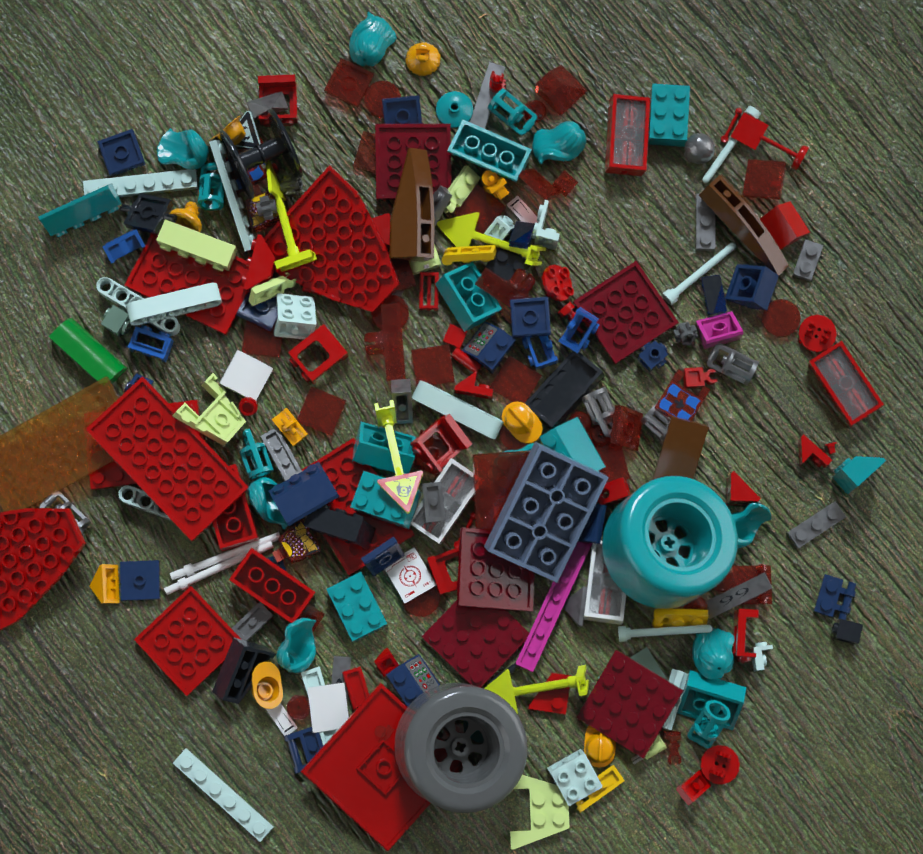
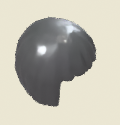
(699, 148)

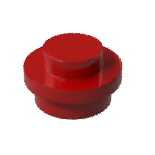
(248, 406)

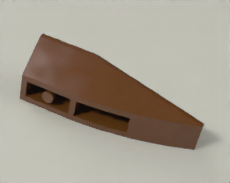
(413, 211)
(743, 221)

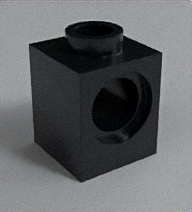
(847, 631)

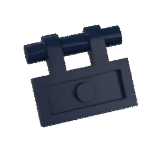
(829, 594)

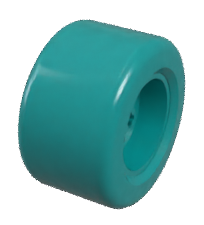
(642, 567)

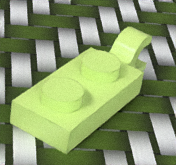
(461, 188)
(270, 289)

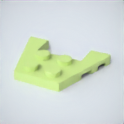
(219, 420)
(547, 812)

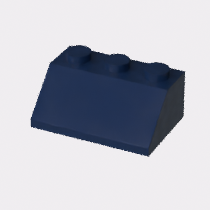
(303, 493)

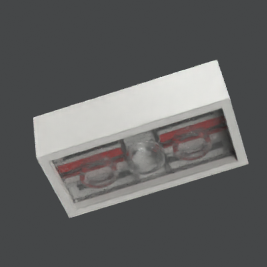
(457, 493)
(603, 598)

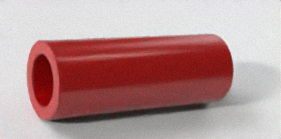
(466, 360)

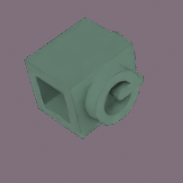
(116, 320)

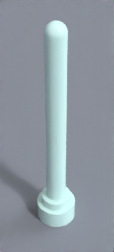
(728, 147)
(671, 295)
(626, 633)

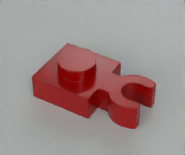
(696, 377)

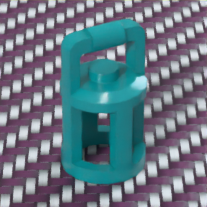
(516, 114)
(212, 181)
(252, 449)
(707, 727)

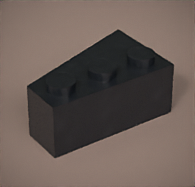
(341, 526)
(237, 669)

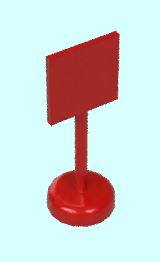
(751, 131)

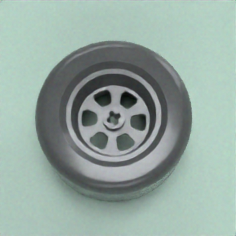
(502, 748)

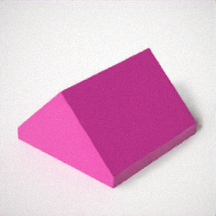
(719, 329)

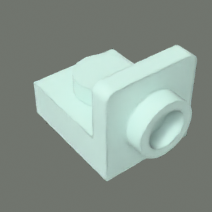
(500, 227)
(760, 660)

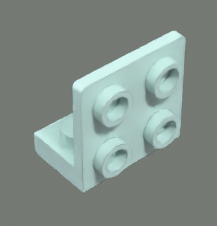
(547, 237)
(295, 316)
(575, 777)

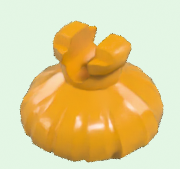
(423, 59)
(188, 217)

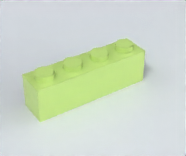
(196, 245)

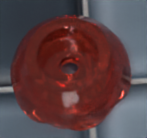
(539, 107)
(584, 418)
(598, 441)
(727, 584)
(699, 604)
(294, 702)

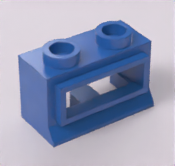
(123, 245)
(572, 327)
(149, 350)
(548, 350)

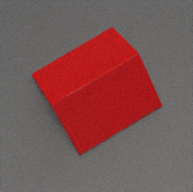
(785, 225)
(738, 492)

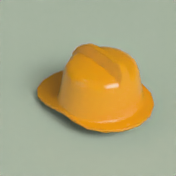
(234, 130)
(522, 422)
(267, 685)
(598, 748)

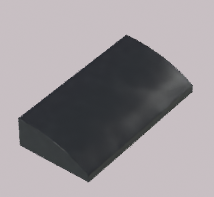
(564, 389)

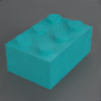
(668, 115)
(376, 503)
(357, 607)

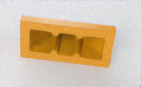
(106, 584)

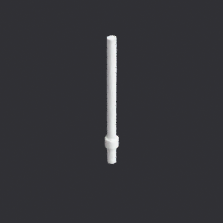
(190, 569)
(184, 583)

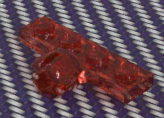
(506, 289)
(389, 342)

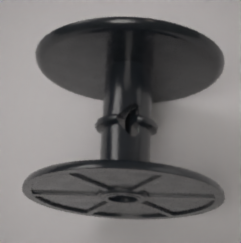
(262, 153)

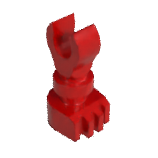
(497, 82)
(567, 310)

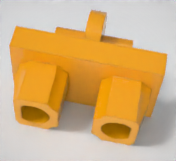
(494, 184)
(289, 427)

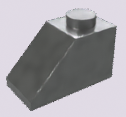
(402, 400)

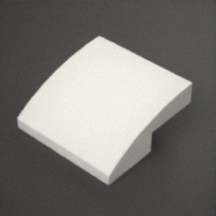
(246, 375)

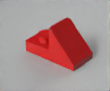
(468, 388)
(808, 448)
(693, 787)

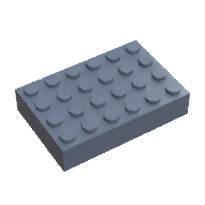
(546, 512)

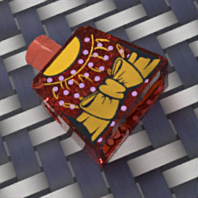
(259, 223)
(296, 544)

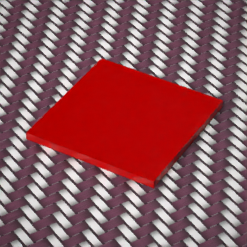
(365, 775)

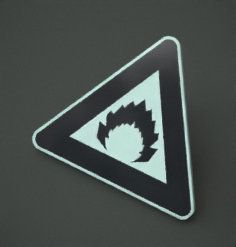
(251, 133)

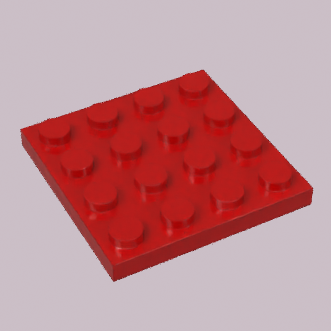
(187, 640)

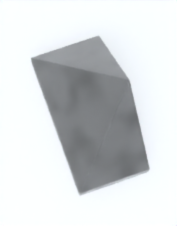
(262, 105)
(576, 605)

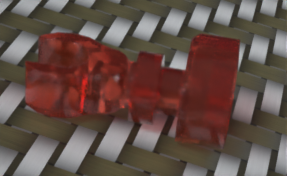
(673, 736)

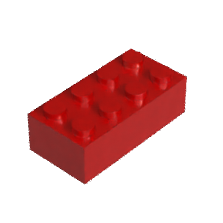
(236, 524)
(272, 586)

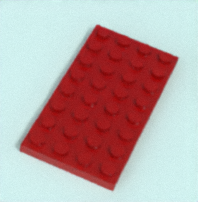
(167, 459)

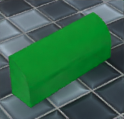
(87, 351)

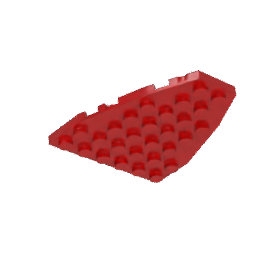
(348, 247)
(34, 555)

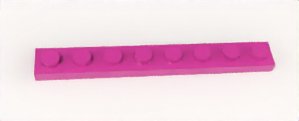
(551, 609)

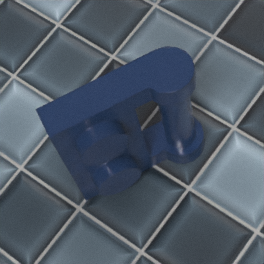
(311, 744)

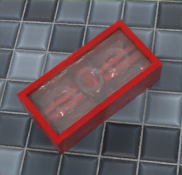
(627, 135)
(846, 383)

